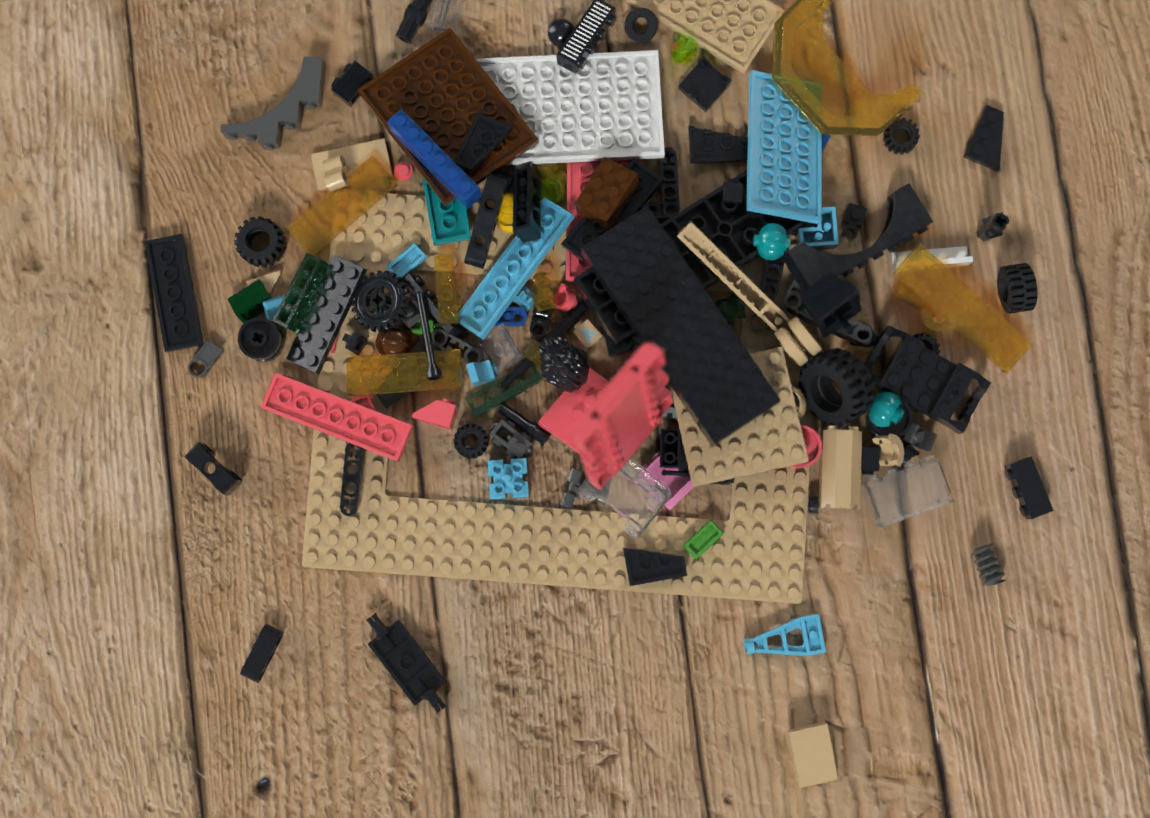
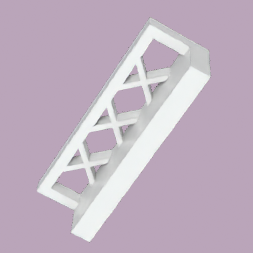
(948, 256)

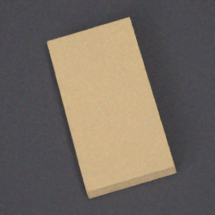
(354, 157)

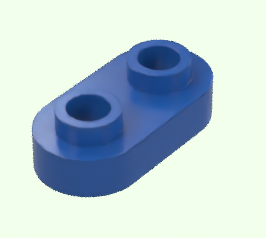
(509, 315)

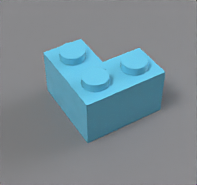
(823, 235)

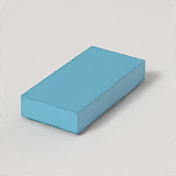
(407, 261)

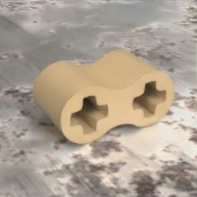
(335, 173)

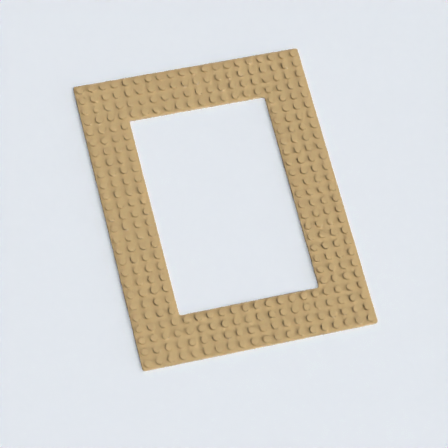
(753, 559)

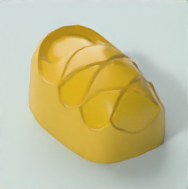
(505, 217)

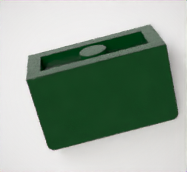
(249, 301)

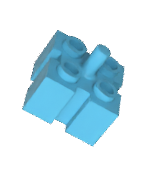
(508, 479)

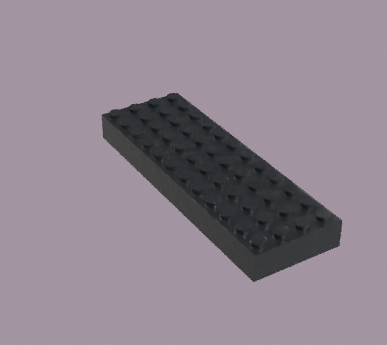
(723, 223)
(675, 313)

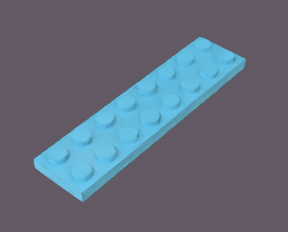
(512, 272)

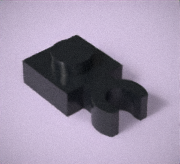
(854, 217)

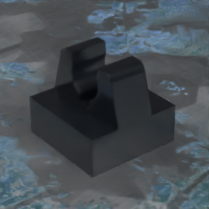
(355, 342)

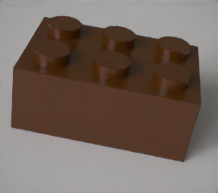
(607, 193)

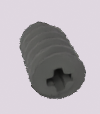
(988, 565)

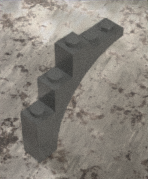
(268, 128)

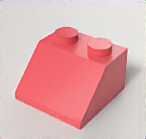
(438, 413)

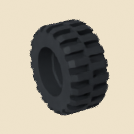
(850, 377)

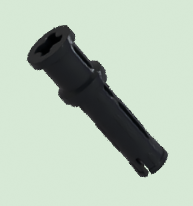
(532, 429)

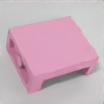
(678, 484)

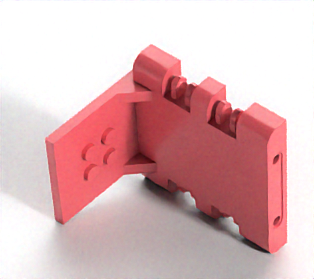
(612, 418)

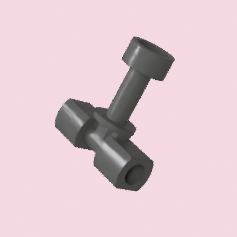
(574, 484)

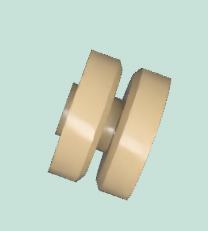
(796, 342)

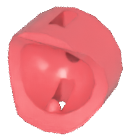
(565, 298)

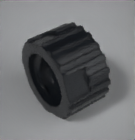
(813, 503)

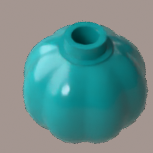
(771, 241)
(886, 409)

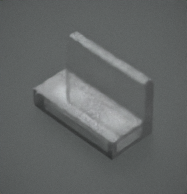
(445, 15)

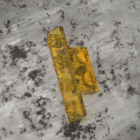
(446, 289)

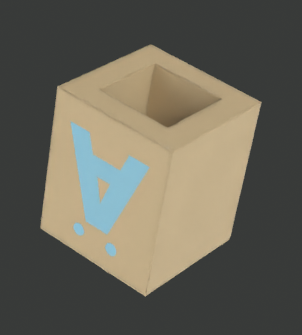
(587, 334)

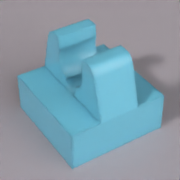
(524, 299)

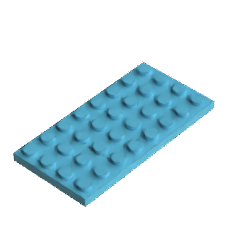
(782, 155)

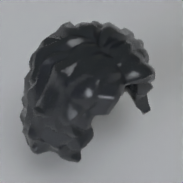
(563, 364)

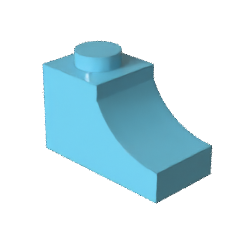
(481, 372)

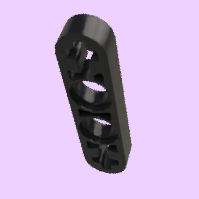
(351, 478)

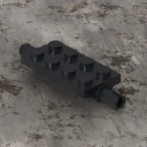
(406, 662)

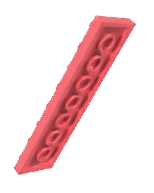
(337, 417)

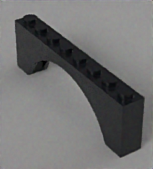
(904, 219)

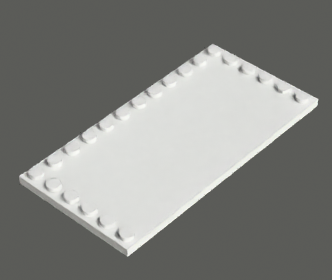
(582, 117)

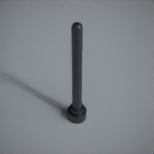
(433, 371)

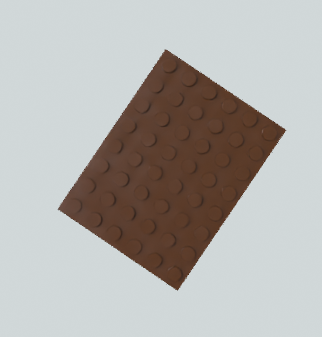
(442, 94)

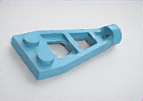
(811, 633)

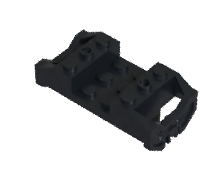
(927, 380)

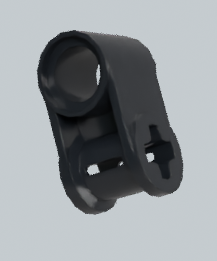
(542, 320)

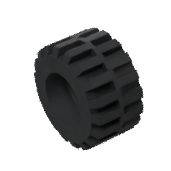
(247, 234)
(1017, 288)

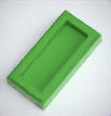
(703, 539)

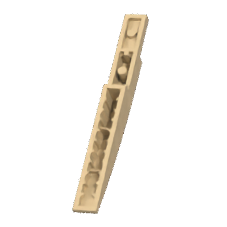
(736, 279)

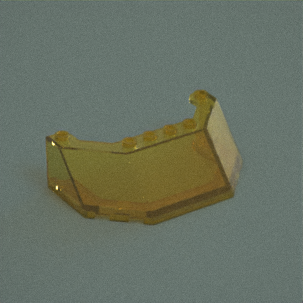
(824, 84)

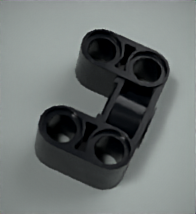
(222, 479)

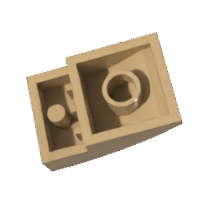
(812, 754)

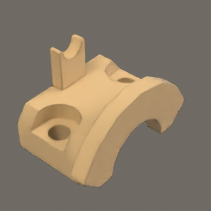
(891, 450)

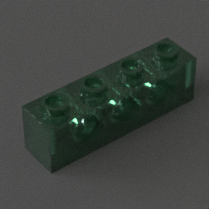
(301, 293)

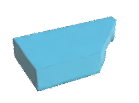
(271, 306)

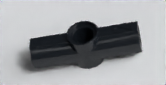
(414, 16)
(992, 226)

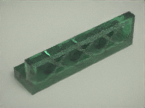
(503, 396)

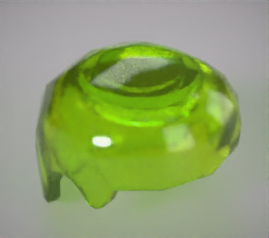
(553, 190)

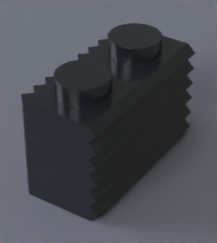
(352, 79)

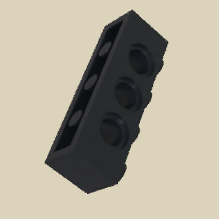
(527, 203)

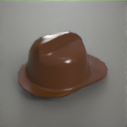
(396, 341)

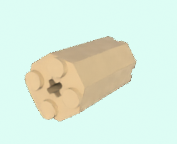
(840, 468)

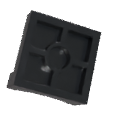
(704, 84)

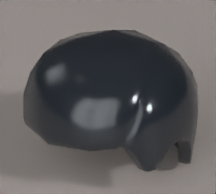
(559, 31)

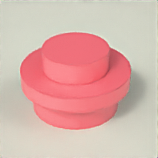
(403, 171)

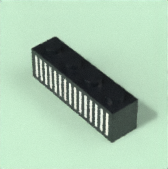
(586, 36)

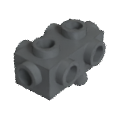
(517, 444)

